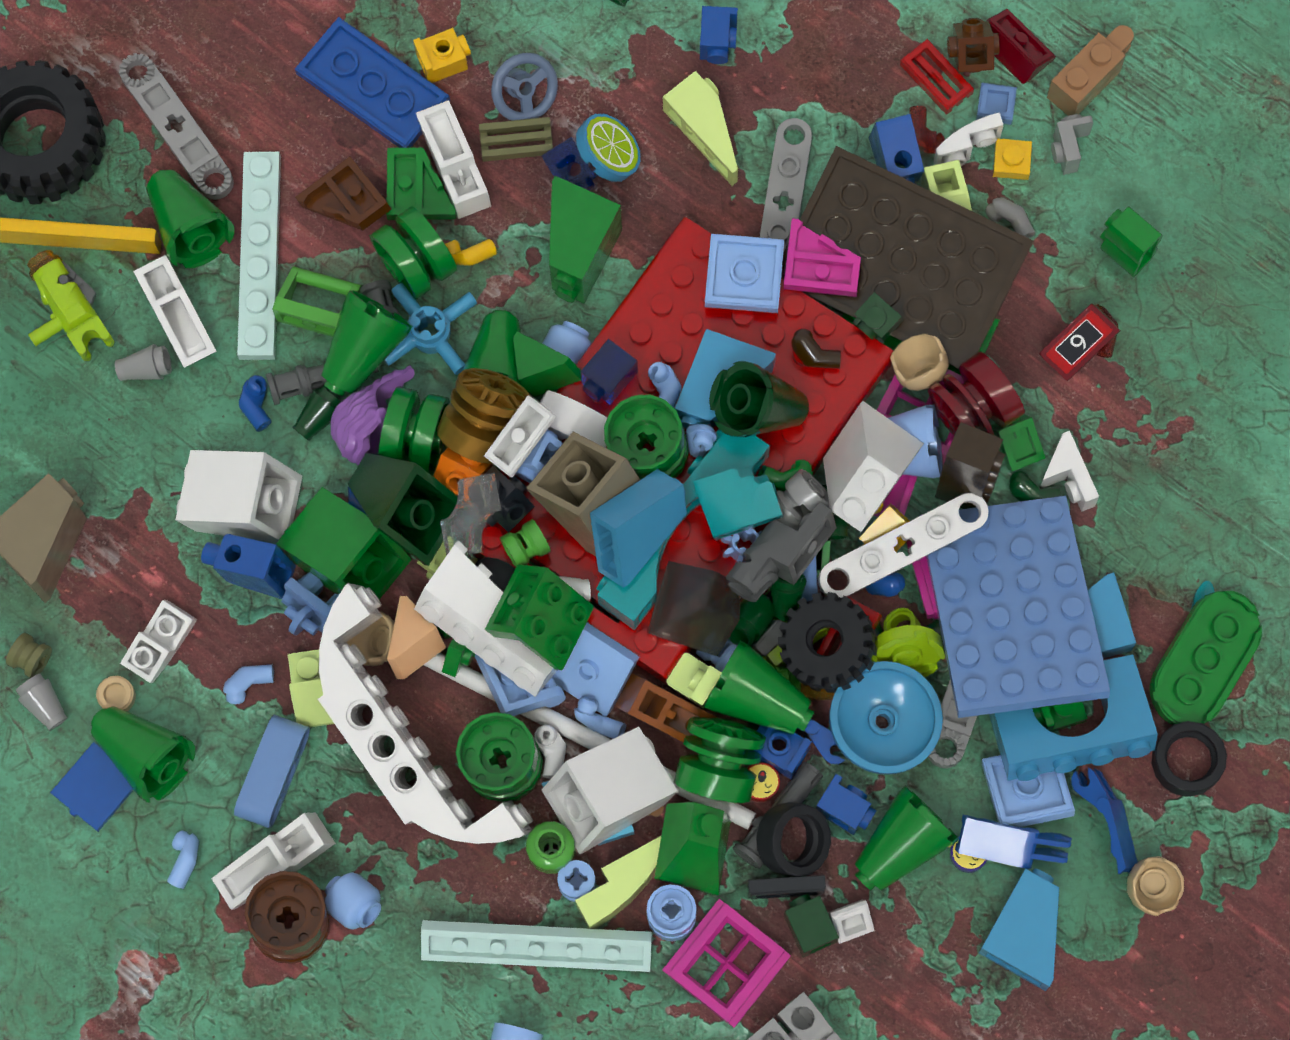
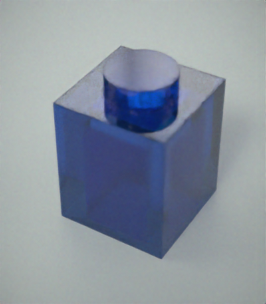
(608, 372)

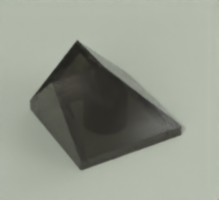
(695, 608)

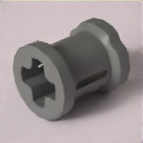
(380, 292)

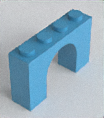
(1125, 731)

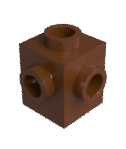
(973, 45)

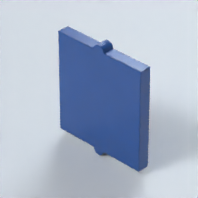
(93, 788)

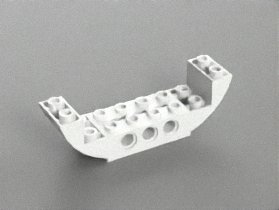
(350, 689)

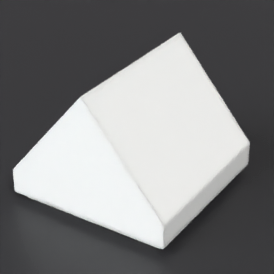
(852, 920)

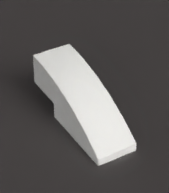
(453, 159)
(174, 311)
(284, 851)

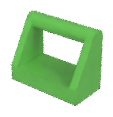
(304, 315)

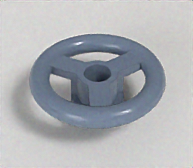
(513, 78)

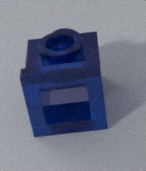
(563, 157)

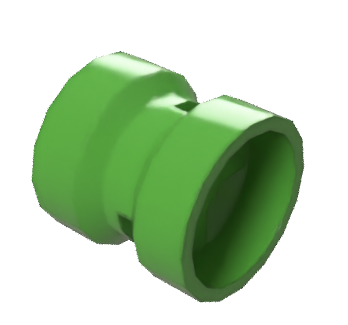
(532, 539)

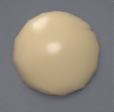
(920, 362)
(375, 640)
(1155, 885)

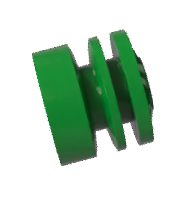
(644, 421)
(479, 751)
(718, 766)

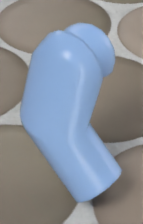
(665, 382)
(601, 724)
(186, 860)

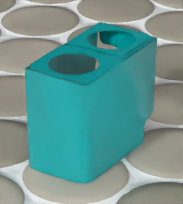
(737, 501)

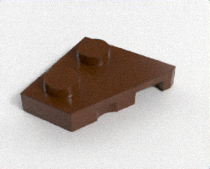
(345, 196)

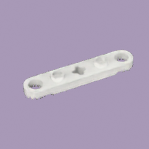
(926, 533)

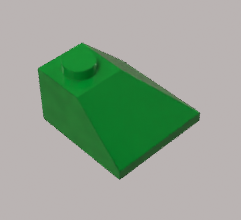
(693, 846)

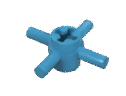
(425, 315)

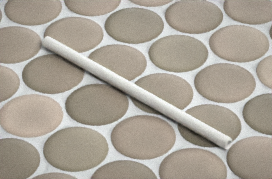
(583, 736)

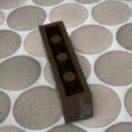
(970, 465)

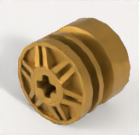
(479, 412)

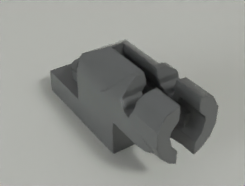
(781, 553)

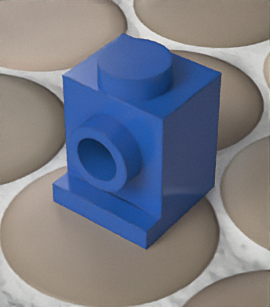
(717, 33)
(787, 760)
(846, 806)

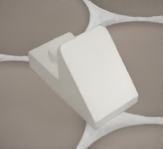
(1069, 465)

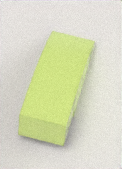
(624, 882)

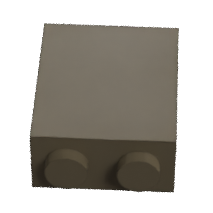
(579, 481)
(41, 533)

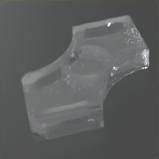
(475, 504)

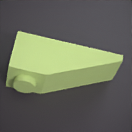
(699, 115)

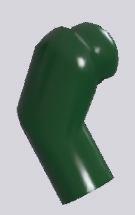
(1025, 489)

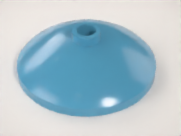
(905, 702)

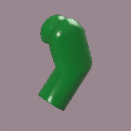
(780, 478)

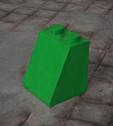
(581, 238)
(342, 546)

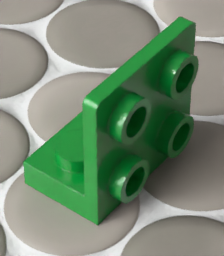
(541, 614)

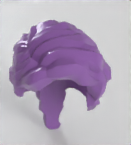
(360, 417)

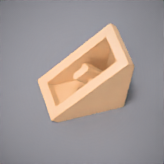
(412, 640)

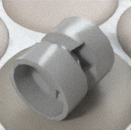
(800, 497)

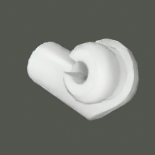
(552, 748)

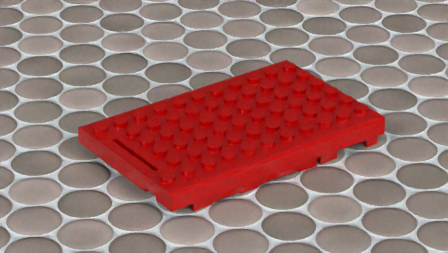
(665, 323)

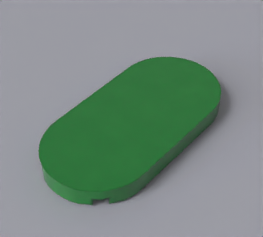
(1206, 658)

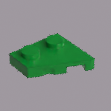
(415, 184)

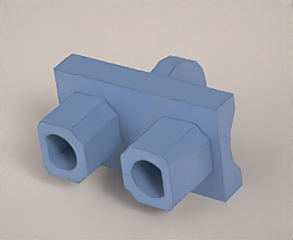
(304, 606)

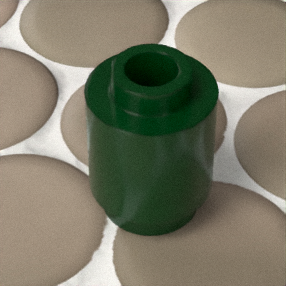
(753, 621)

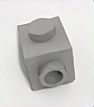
(1065, 147)

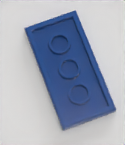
(370, 83)

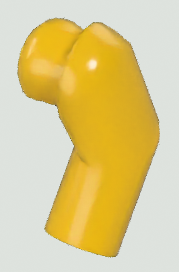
(473, 254)

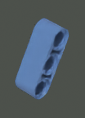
(271, 771)

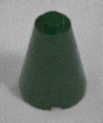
(755, 401)

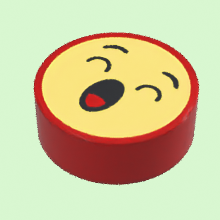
(766, 782)

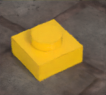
(1012, 159)

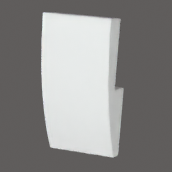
(960, 144)
(574, 417)
(159, 641)

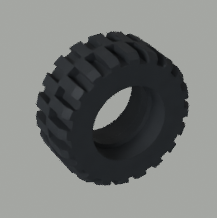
(74, 153)

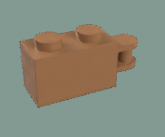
(1090, 71)

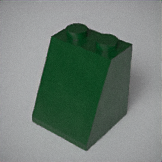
(403, 503)

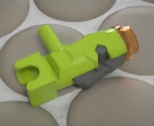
(70, 302)

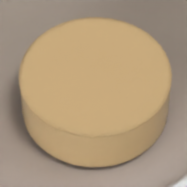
(116, 692)

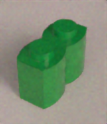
(1130, 240)

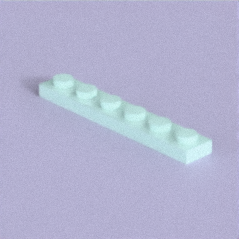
(259, 255)
(536, 946)

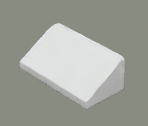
(520, 436)

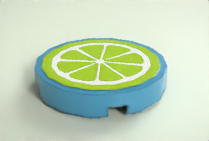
(608, 147)

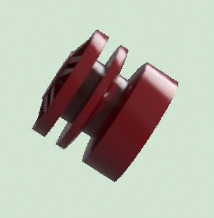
(981, 397)

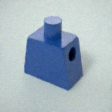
(894, 143)
(250, 564)

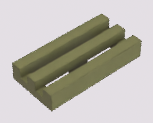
(519, 138)

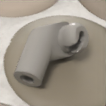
(1011, 212)

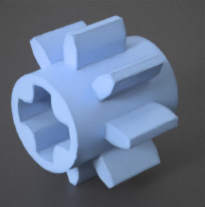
(733, 550)

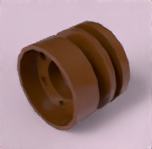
(267, 909)

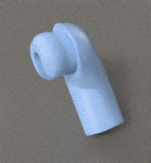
(700, 439)
(244, 678)

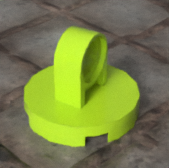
(909, 644)

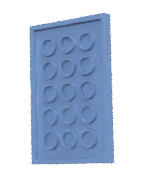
(1017, 611)

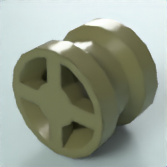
(28, 655)

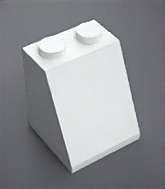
(866, 464)
(238, 494)
(609, 788)

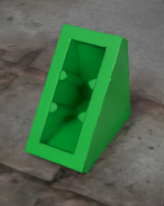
(542, 367)

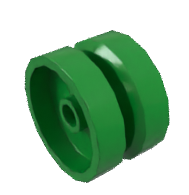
(413, 252)
(412, 428)

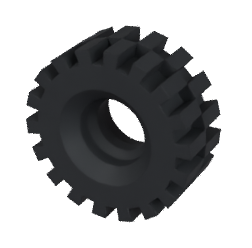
(835, 669)

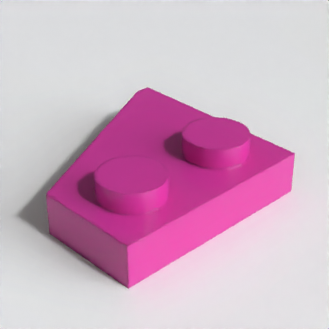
(819, 264)

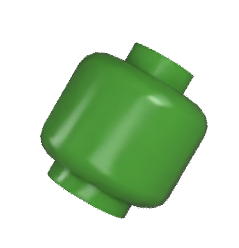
(550, 834)

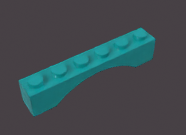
(638, 597)

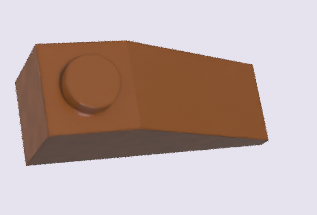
(658, 707)

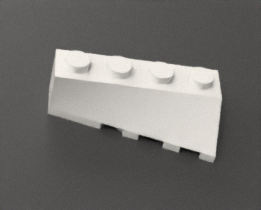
(461, 604)

